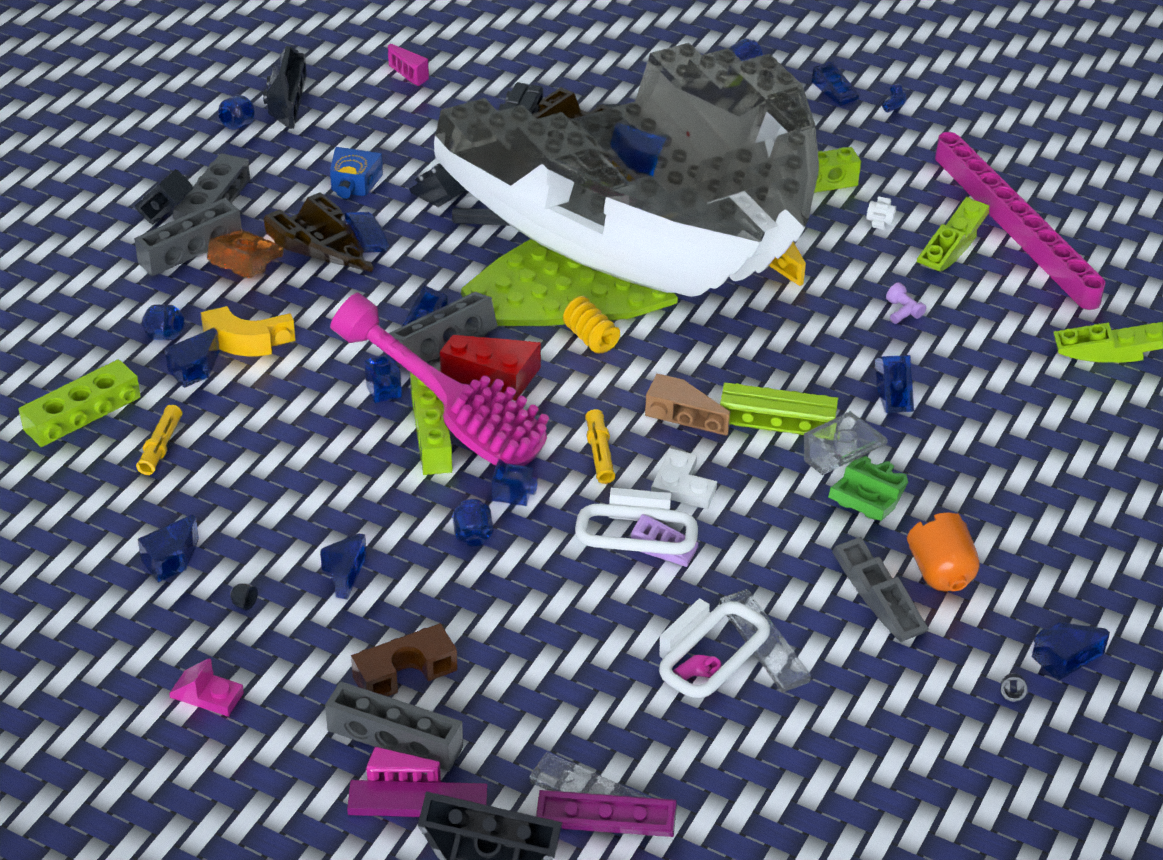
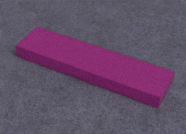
(404, 797)
(609, 813)

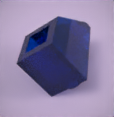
(193, 358)
(169, 548)

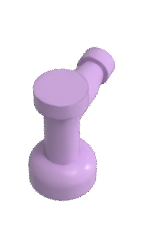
(896, 295)

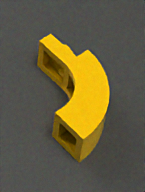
(246, 336)

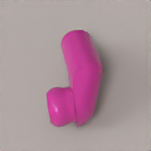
(698, 666)

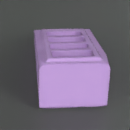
(651, 529)

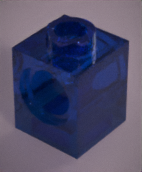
(383, 378)

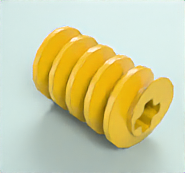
(591, 325)

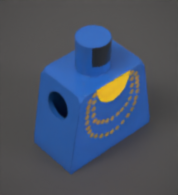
(354, 171)

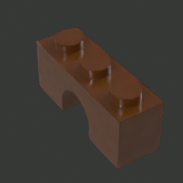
(425, 650)

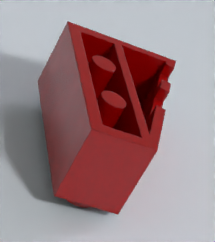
(503, 359)

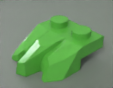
(869, 488)

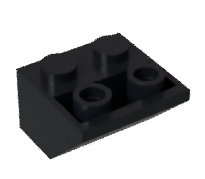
(437, 186)

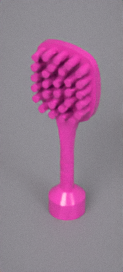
(474, 412)

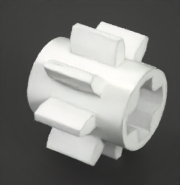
(881, 212)

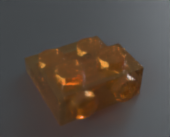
(242, 253)

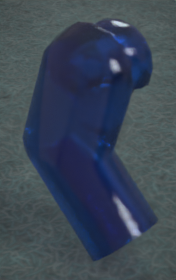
(896, 100)

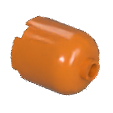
(944, 552)

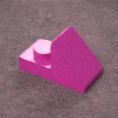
(207, 691)

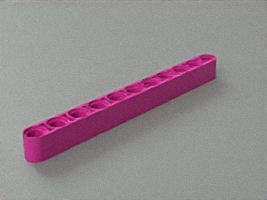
(1021, 221)

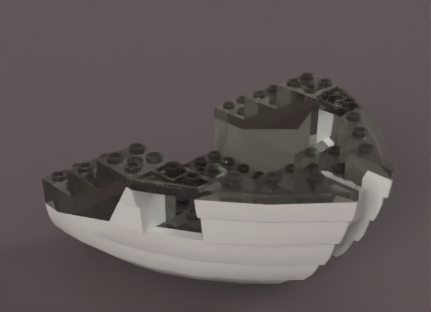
(718, 197)

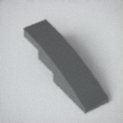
(879, 590)

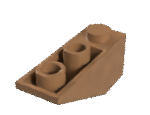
(683, 404)

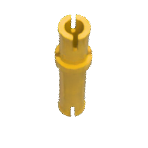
(598, 438)
(156, 446)

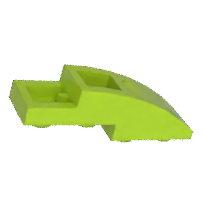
(954, 237)
(1102, 344)

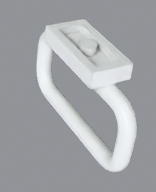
(630, 505)
(691, 628)

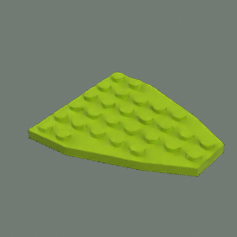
(537, 285)

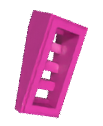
(412, 67)
(397, 766)

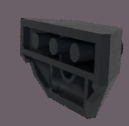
(286, 86)
(484, 832)

